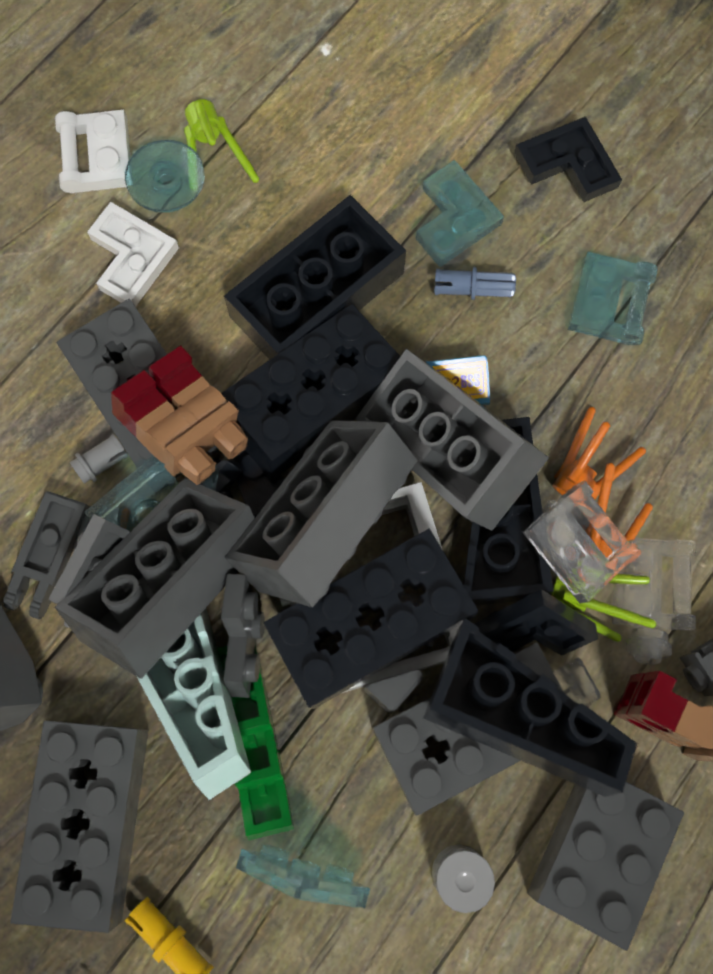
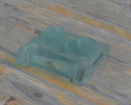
(599, 296)

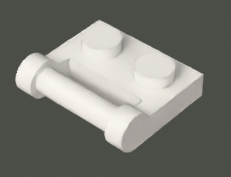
(106, 150)

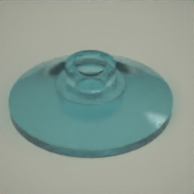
(160, 163)

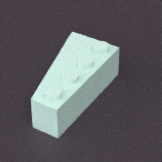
(197, 709)

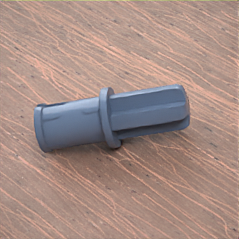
(475, 283)

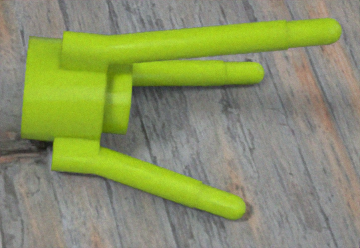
(205, 127)
(562, 593)

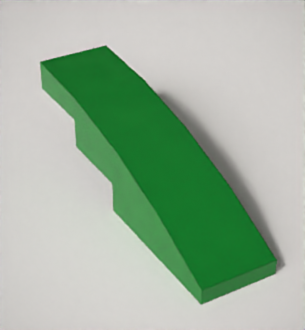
(264, 790)

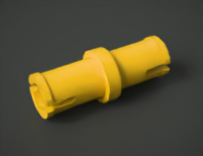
(166, 940)

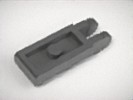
(45, 551)

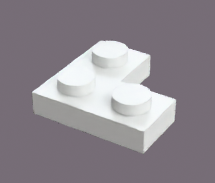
(139, 249)

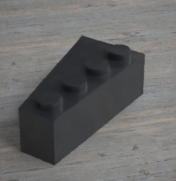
(503, 561)
(525, 715)

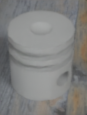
(463, 878)

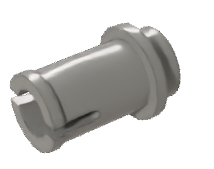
(98, 459)

